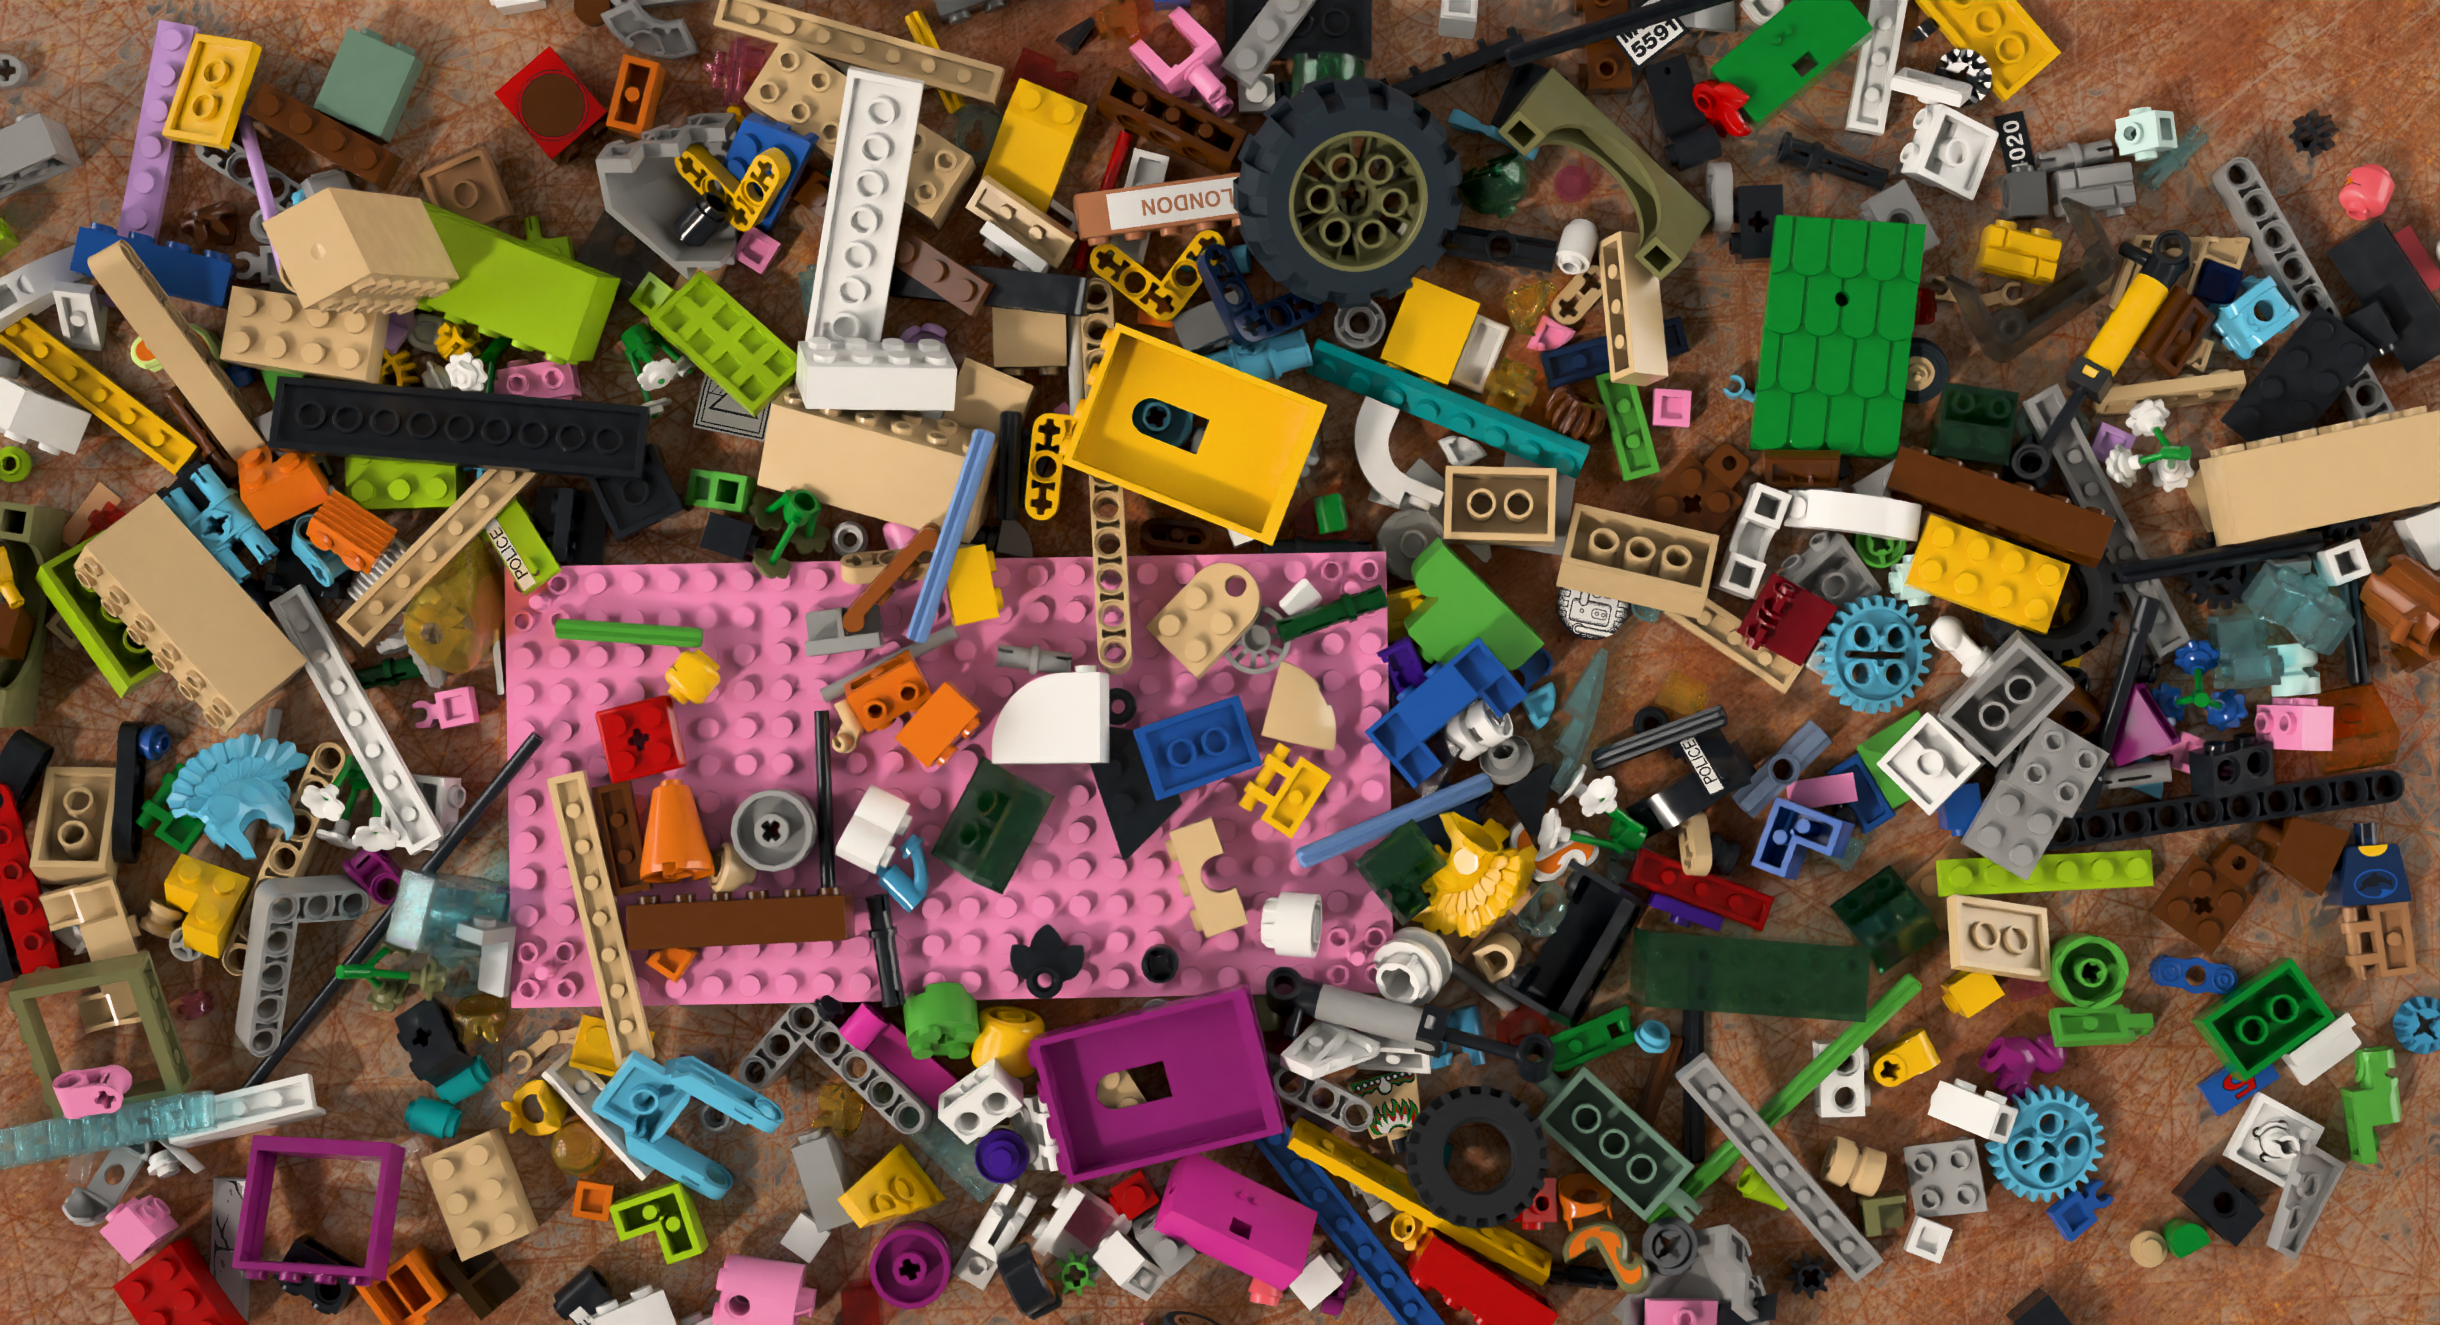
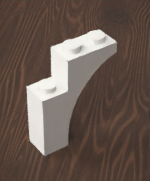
(644, 1308)

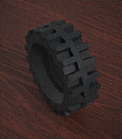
(2091, 621)
(1433, 1182)

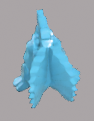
(237, 785)

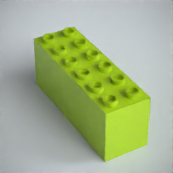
(521, 290)

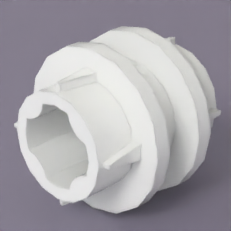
(1412, 966)

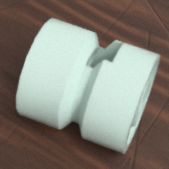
(2298, 671)

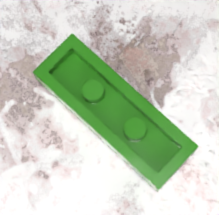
(1627, 428)

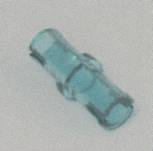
(2174, 159)

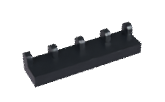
(1457, 69)

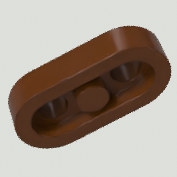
(1175, 537)

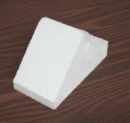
(81, 315)

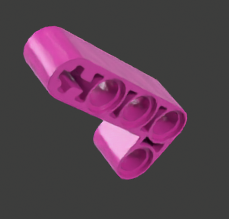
(886, 1040)

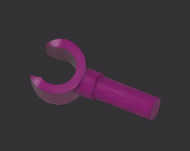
(1334, 1304)

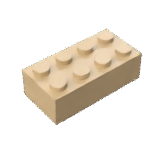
(281, 336)
(1638, 560)

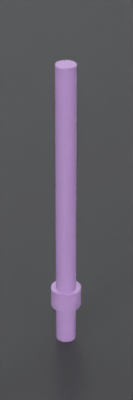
(257, 169)

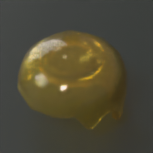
(578, 1149)

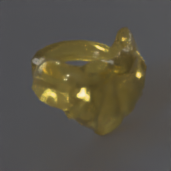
(1527, 305)

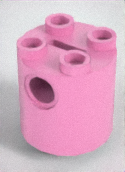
(762, 1292)

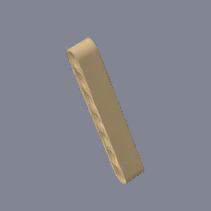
(177, 348)
(301, 844)

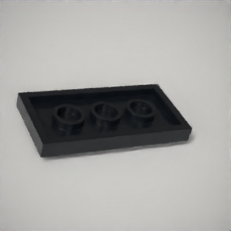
(1327, 27)
(2300, 379)

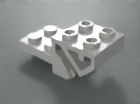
(2033, 797)

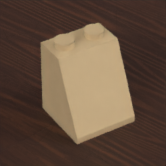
(986, 393)

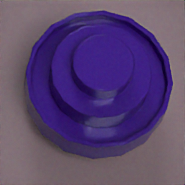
(1001, 1156)

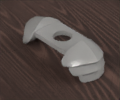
(94, 1203)

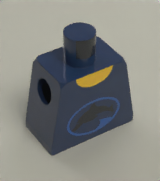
(2369, 871)

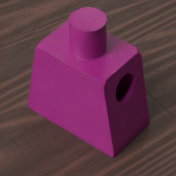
(2142, 728)

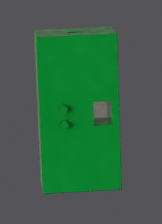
(1791, 54)

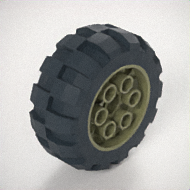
(1322, 128)

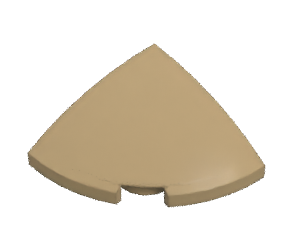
(1299, 710)

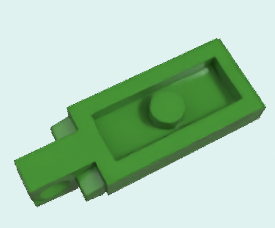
(2097, 1026)

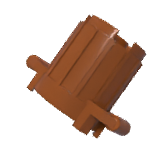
(2406, 604)

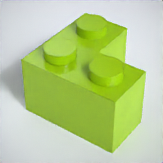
(669, 1212)

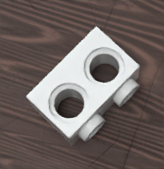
(1849, 1076)
(988, 1096)

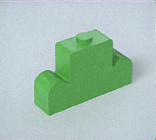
(1461, 610)

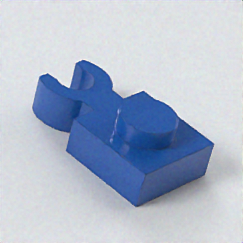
(2075, 1211)

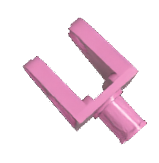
(1196, 75)

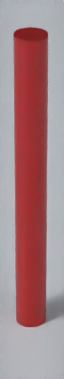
(1109, 182)

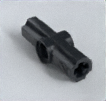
(1524, 253)

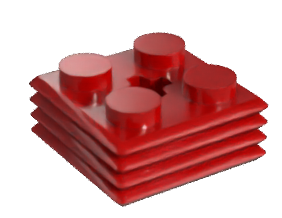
(620, 726)

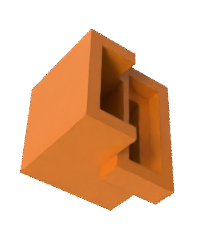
(410, 1290)

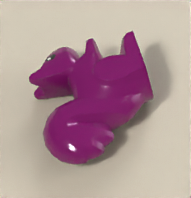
(2018, 1058)

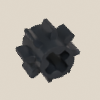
(2314, 133)
(1812, 1266)

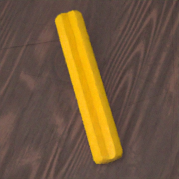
(923, 35)

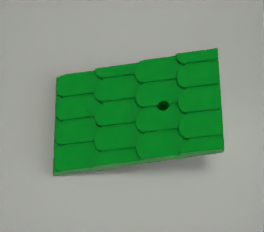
(1836, 336)

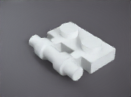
(1032, 1126)

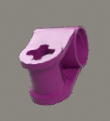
(372, 873)

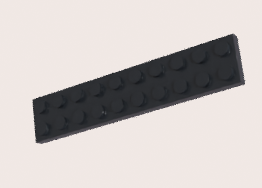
(459, 428)

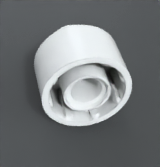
(1292, 924)

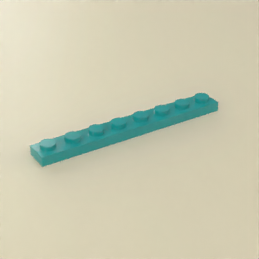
(1448, 409)

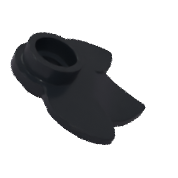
(1046, 956)

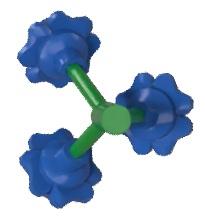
(2223, 708)

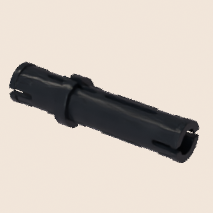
(1301, 545)
(885, 949)

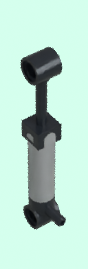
(1397, 1021)

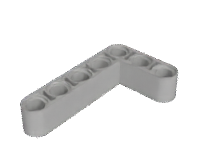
(278, 950)
(840, 1061)

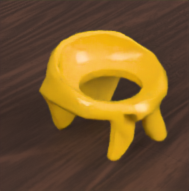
(553, 1105)

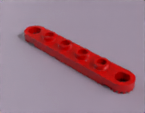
(21, 893)

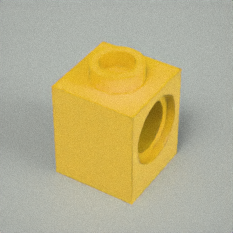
(1970, 992)

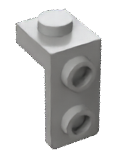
(496, 954)

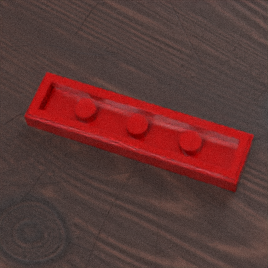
(1707, 892)

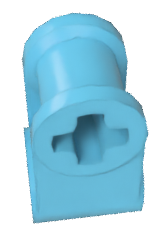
(323, 564)

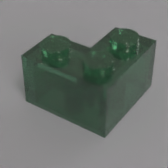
(1401, 866)

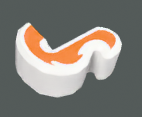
(1554, 863)

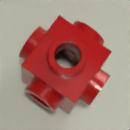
(1543, 1210)

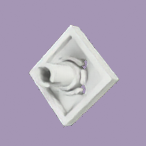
(2274, 1141)

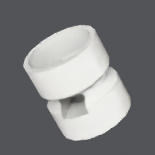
(1478, 729)

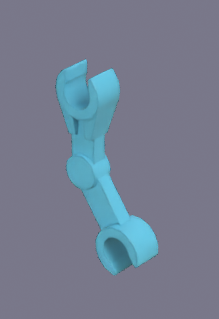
(1466, 123)

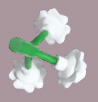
(465, 370)
(2170, 464)

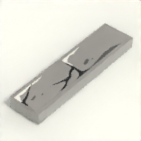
(225, 1219)

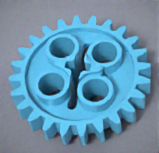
(1875, 620)
(2066, 1163)

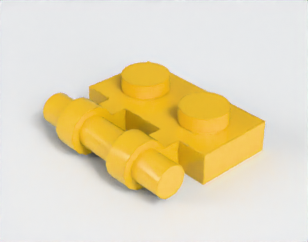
(1294, 797)

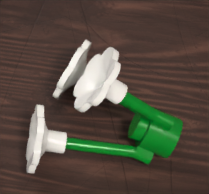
(1595, 799)
(325, 805)

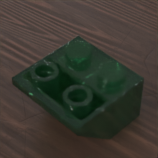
(1974, 425)
(1886, 918)

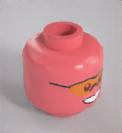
(2366, 192)

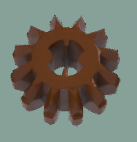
(1575, 413)

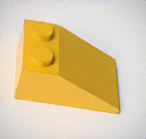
(1035, 142)

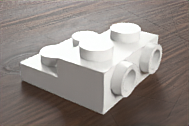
(1948, 151)
(1931, 762)
(444, 798)

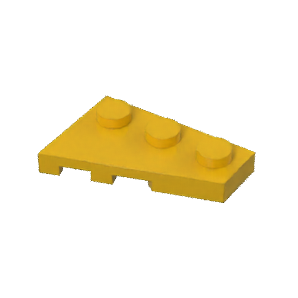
(890, 1190)

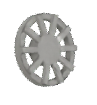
(1257, 641)

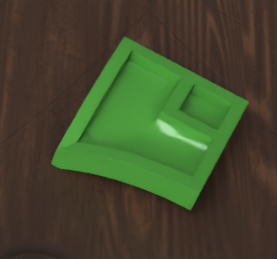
(1877, 746)

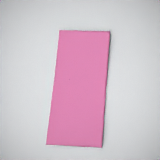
(1823, 790)

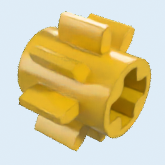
(457, 340)

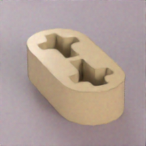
(1571, 290)
(1695, 845)

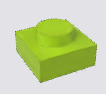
(651, 294)

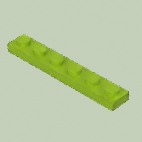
(2051, 873)

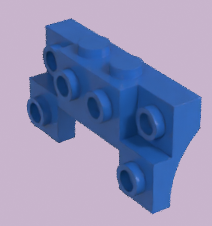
(1438, 701)

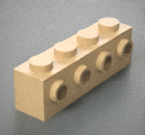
(1632, 306)

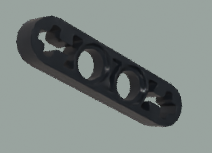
(128, 794)

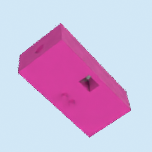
(1236, 1221)

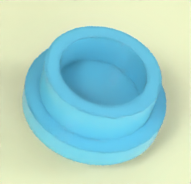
(1652, 1036)

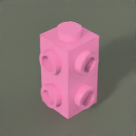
(539, 380)

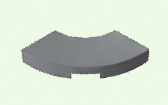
(649, 34)

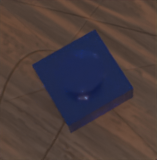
(2218, 283)

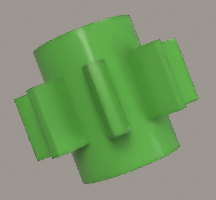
(1069, 1280)

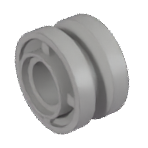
(1355, 341)

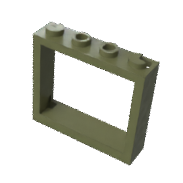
(151, 1006)

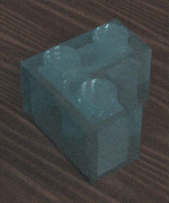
(2300, 605)
(2243, 654)

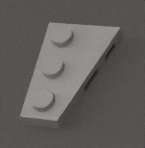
(2303, 1198)

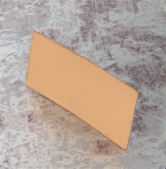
(78, 523)

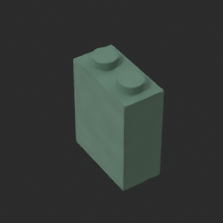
(369, 83)

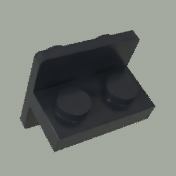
(571, 525)

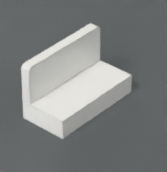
(2323, 1048)

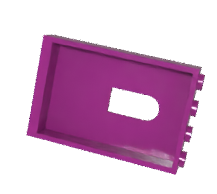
(1213, 1068)

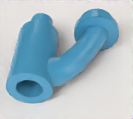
(898, 884)
(1467, 1020)

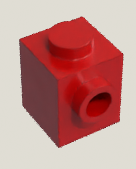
(1133, 1193)

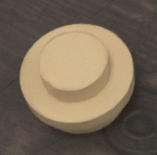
(2148, 1249)

